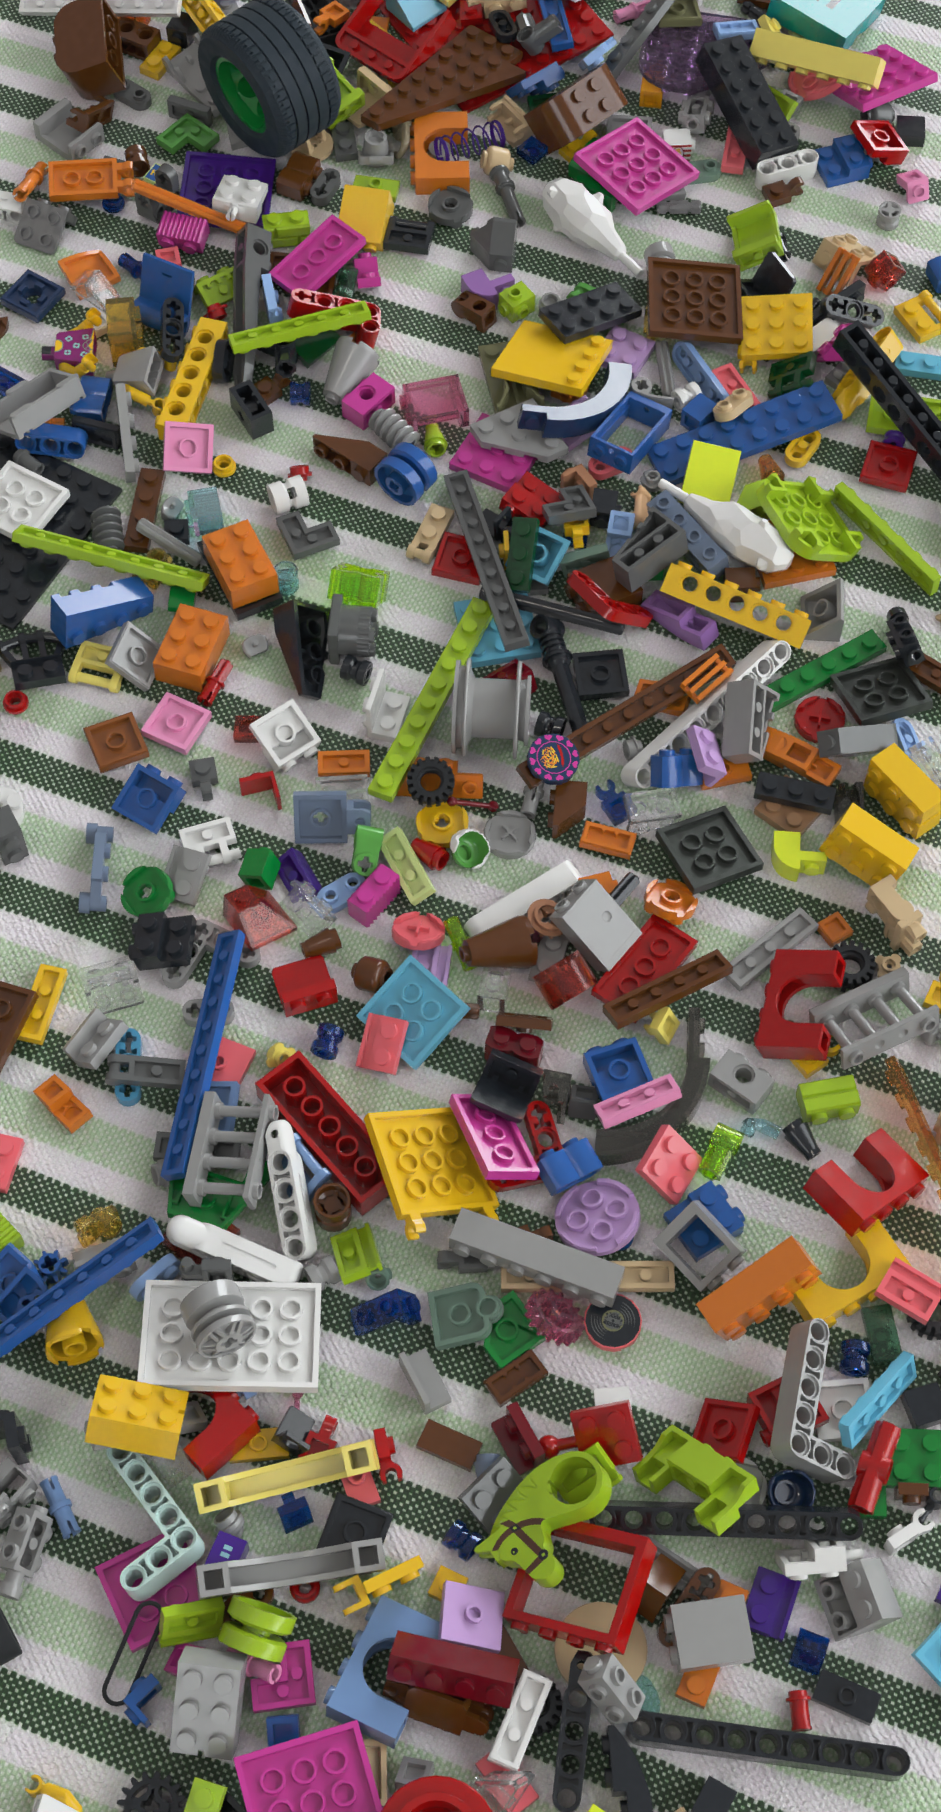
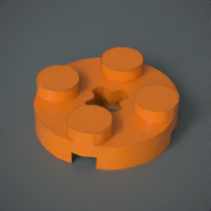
(658, 902)

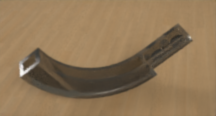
(631, 1142)

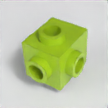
(516, 302)

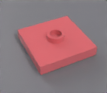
(232, 1061)

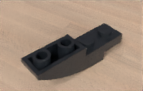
(624, 1773)

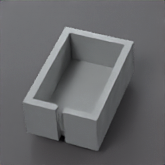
(208, 1702)

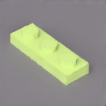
(407, 865)

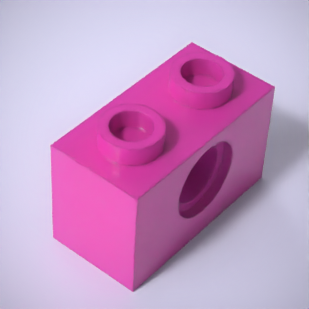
(367, 398)

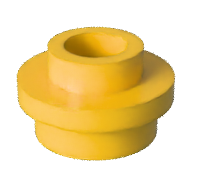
(223, 461)

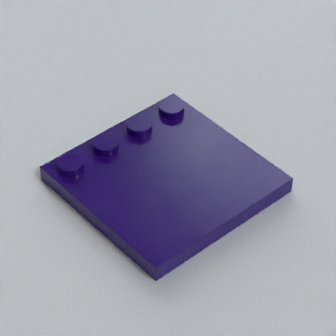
(205, 171)

